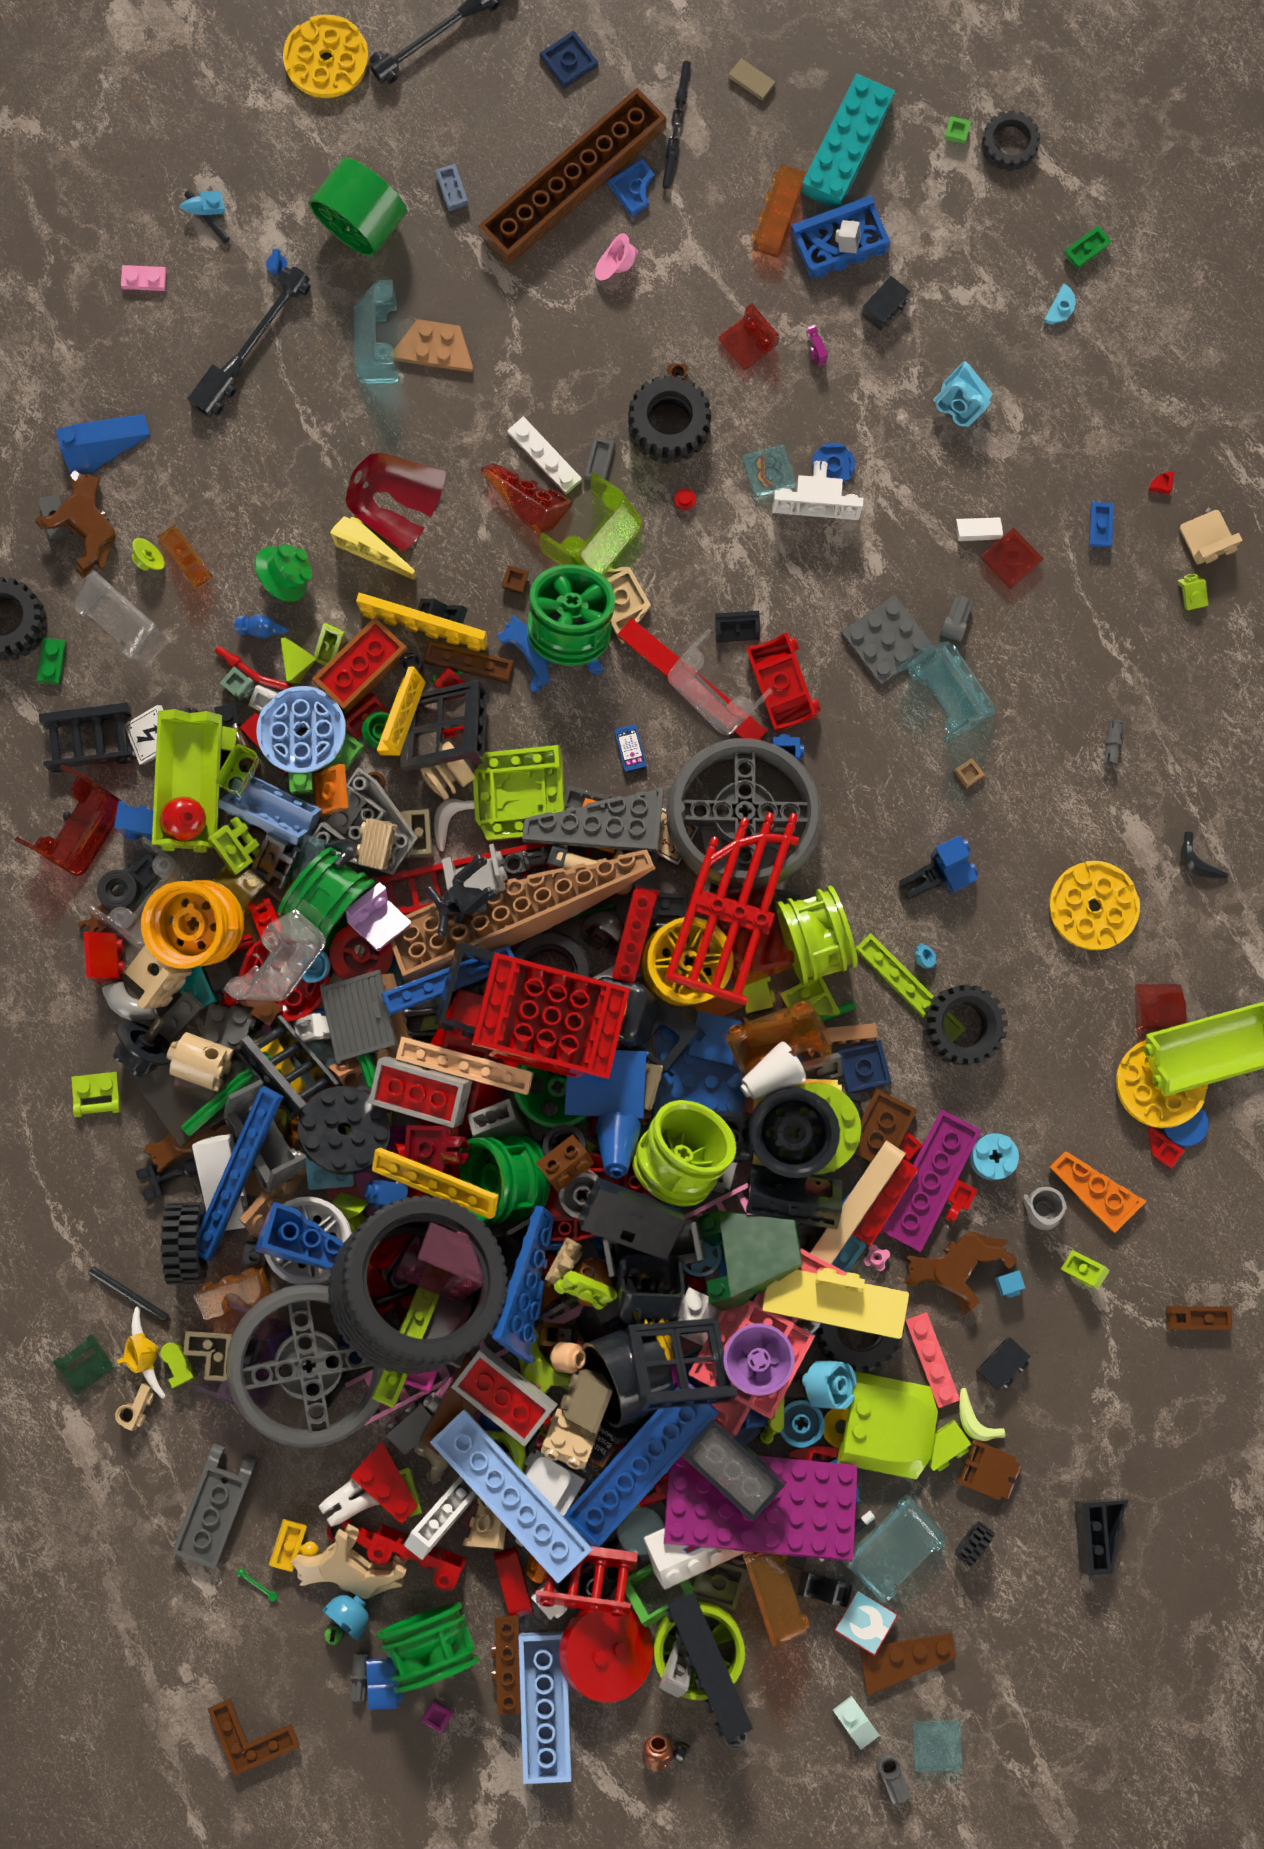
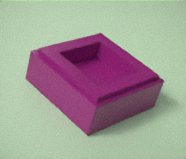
(437, 1716)

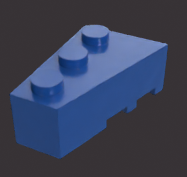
(134, 821)

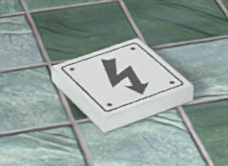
(143, 734)

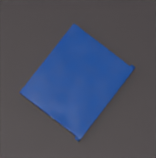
(619, 1093)

